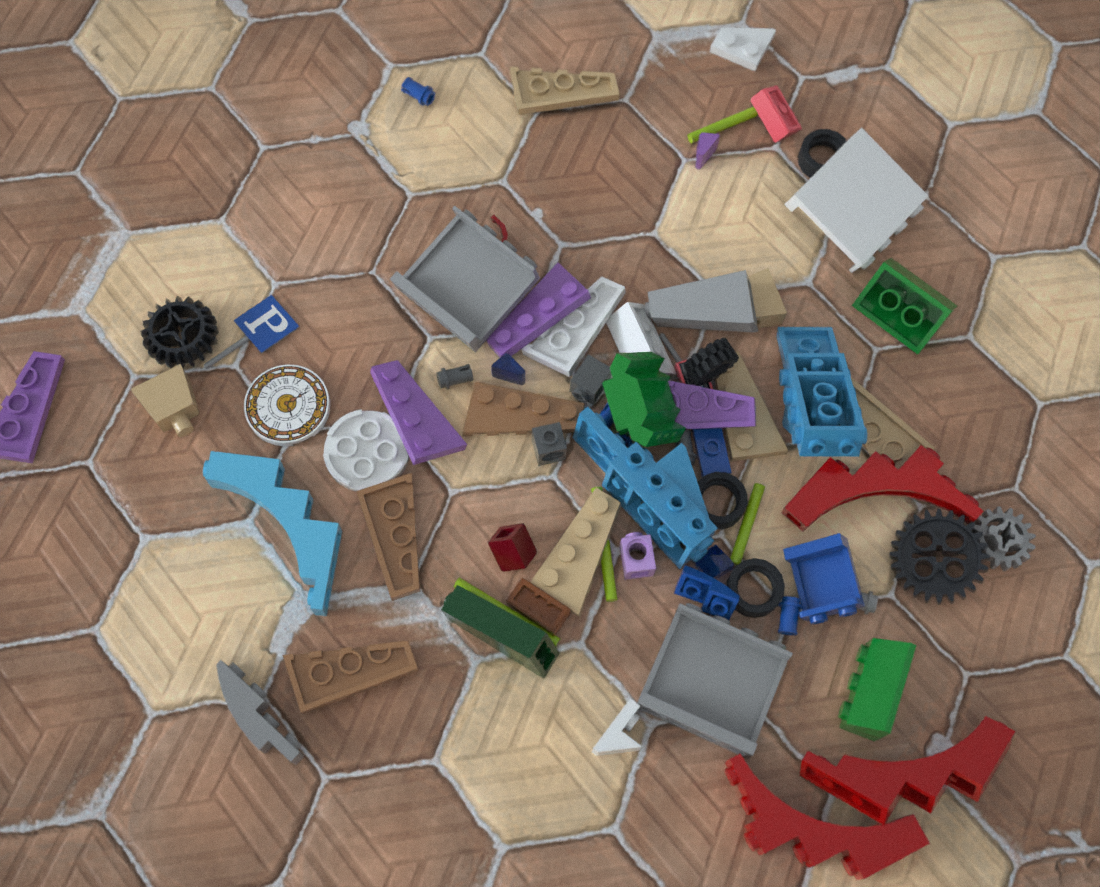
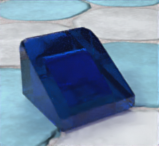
(508, 370)
(714, 563)

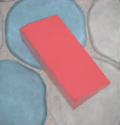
(775, 113)

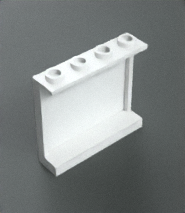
(859, 199)

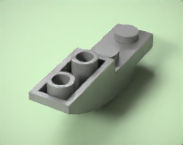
(247, 707)

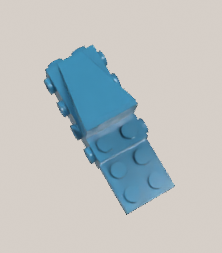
(818, 394)
(665, 487)

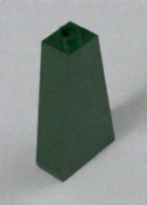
(501, 630)

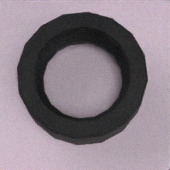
(819, 137)
(736, 487)
(774, 577)

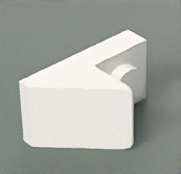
(614, 738)

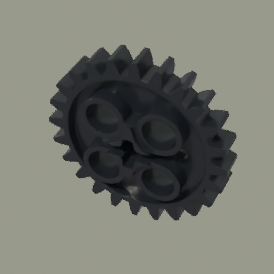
(939, 583)

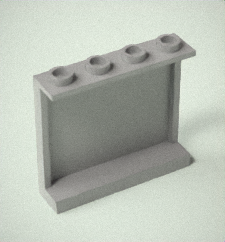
(468, 279)
(714, 679)

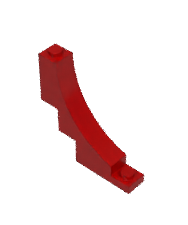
(879, 785)

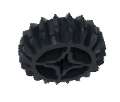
(196, 332)

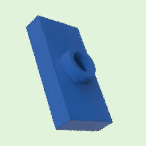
(711, 451)

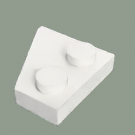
(743, 45)

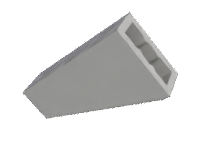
(706, 304)

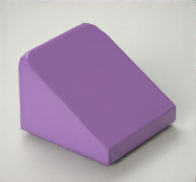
(706, 147)

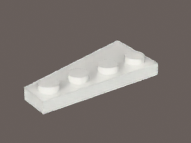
(571, 337)

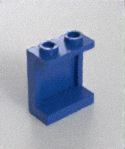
(825, 578)

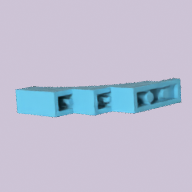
(314, 541)

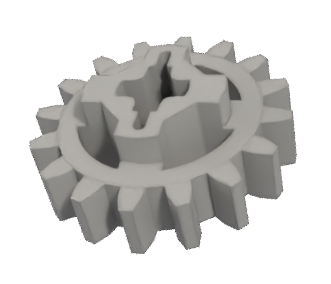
(1012, 532)

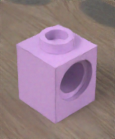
(637, 568)

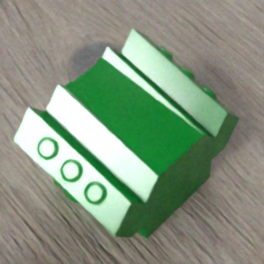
(642, 399)

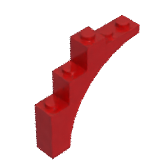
(877, 477)
(775, 823)

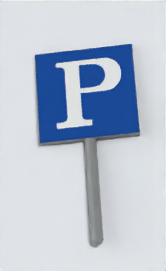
(263, 326)

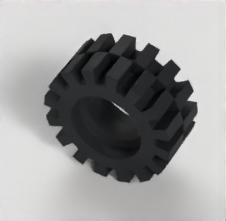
(711, 361)

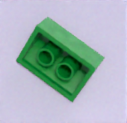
(904, 305)
(876, 688)

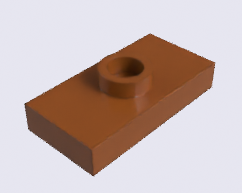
(538, 606)

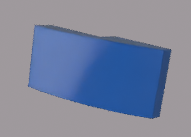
(715, 596)

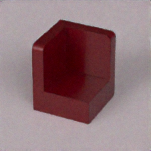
(512, 547)

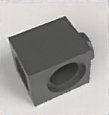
(588, 380)
(549, 444)

